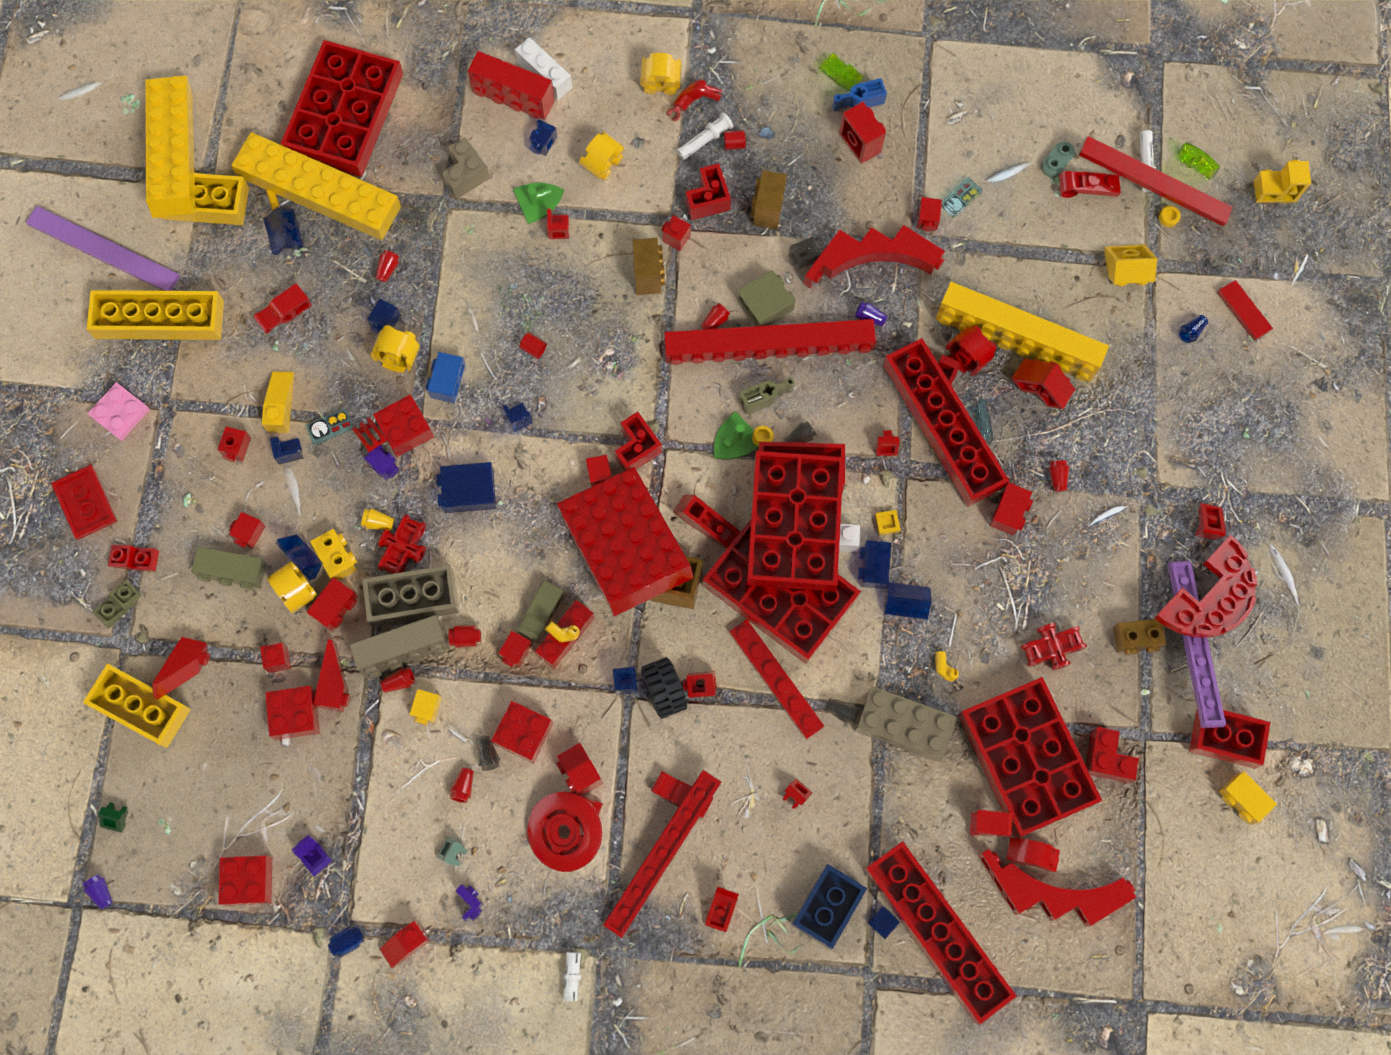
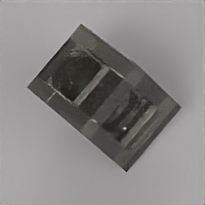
(803, 248)

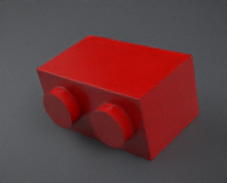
(1011, 509)
(333, 604)

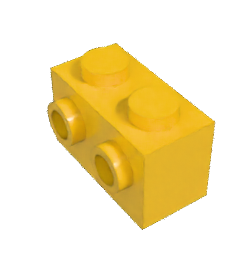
(333, 554)

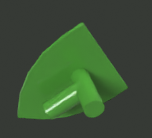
(536, 198)
(734, 439)

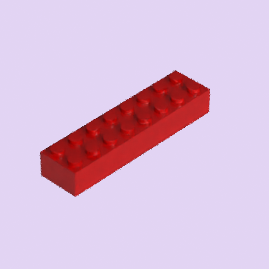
(945, 422)
(940, 933)

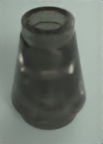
(801, 434)
(843, 710)
(487, 755)

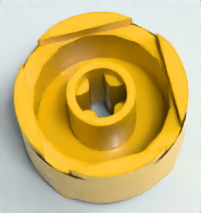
(660, 73)
(602, 155)
(395, 349)
(292, 587)

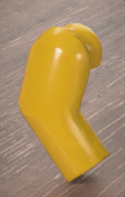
(563, 634)
(943, 669)

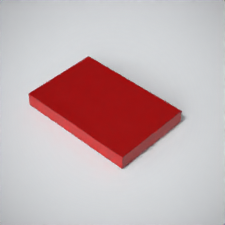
(84, 502)

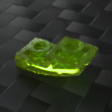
(840, 73)
(1194, 156)

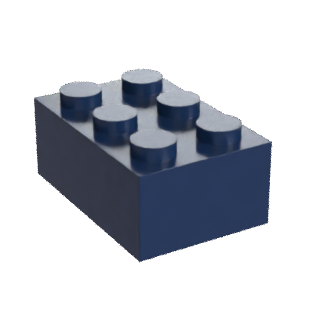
(829, 906)

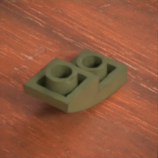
(117, 604)

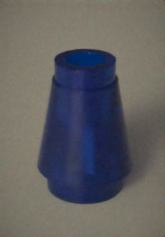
(1191, 330)

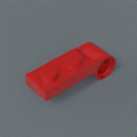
(1088, 183)

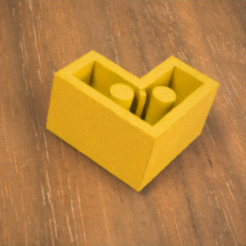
(1283, 185)

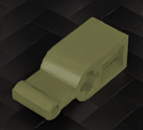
(754, 399)
(541, 611)

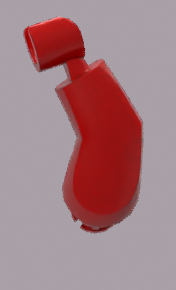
(691, 93)

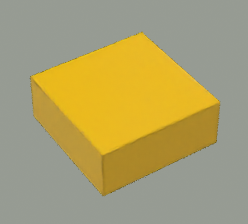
(887, 522)

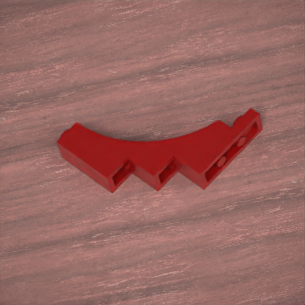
(847, 252)
(1024, 891)

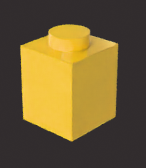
(425, 707)

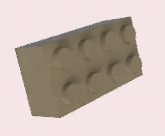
(410, 595)
(399, 647)
(906, 724)

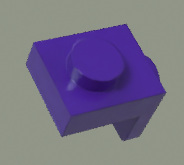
(311, 855)
(470, 895)

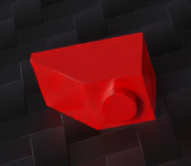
(404, 943)

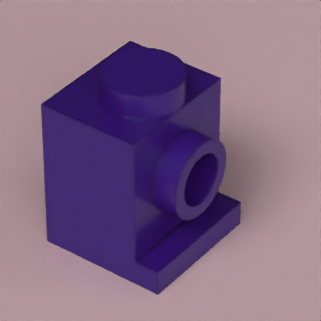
(382, 463)

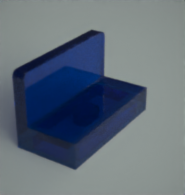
(283, 230)
(300, 555)
(908, 601)

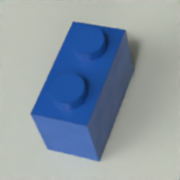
(445, 377)

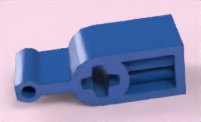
(871, 93)

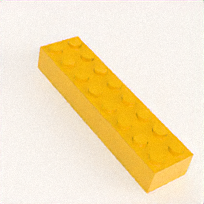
(169, 147)
(316, 186)
(1022, 332)

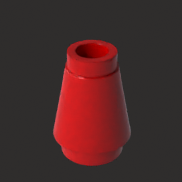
(387, 264)
(715, 317)
(1059, 475)
(400, 679)
(462, 787)

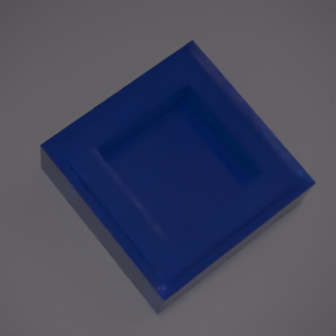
(883, 922)

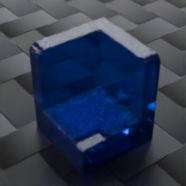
(518, 416)
(287, 450)

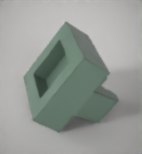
(450, 850)

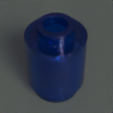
(346, 941)

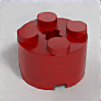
(971, 350)

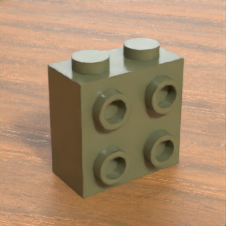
(766, 299)

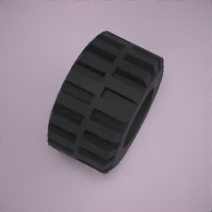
(664, 687)

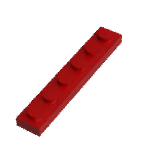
(776, 679)

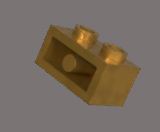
(1138, 636)

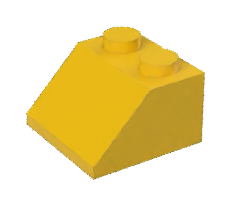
(1130, 264)

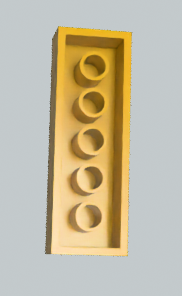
(155, 315)

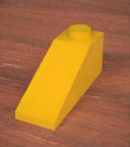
(278, 403)

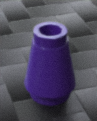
(868, 311)
(98, 891)

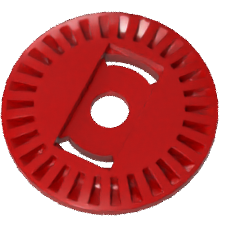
(559, 810)

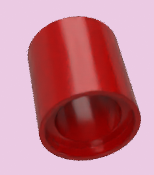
(734, 140)
(533, 345)

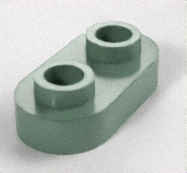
(1059, 158)

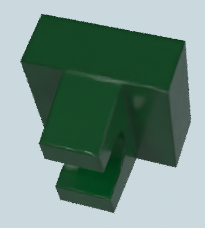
(113, 819)

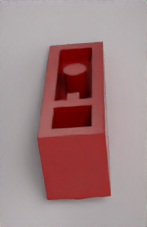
(705, 520)
(182, 664)
(332, 685)

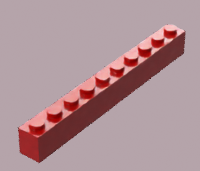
(769, 341)

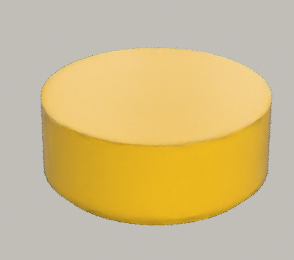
(1169, 216)
(763, 434)

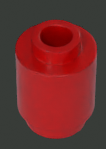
(464, 636)

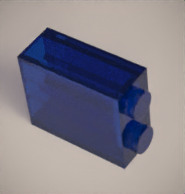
(466, 487)

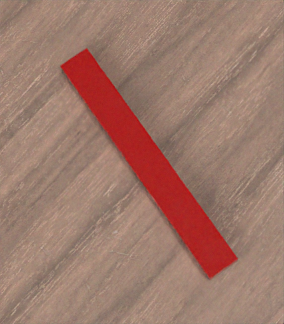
(1155, 181)
(662, 853)

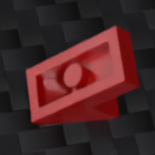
(1211, 522)
(990, 823)
(721, 909)

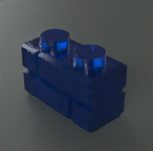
(875, 564)

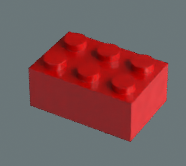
(1238, 742)

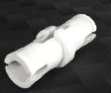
(571, 976)

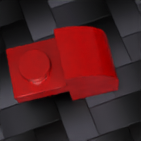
(1033, 853)

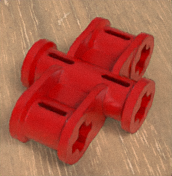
(402, 545)
(1053, 646)

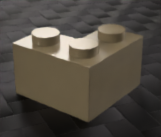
(468, 169)

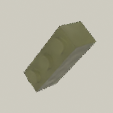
(228, 568)

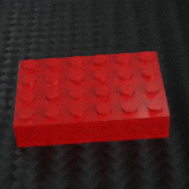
(343, 107)
(795, 521)
(625, 541)
(791, 617)
(1029, 757)

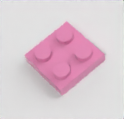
(118, 411)

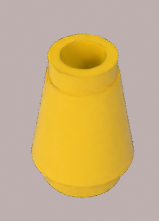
(376, 520)

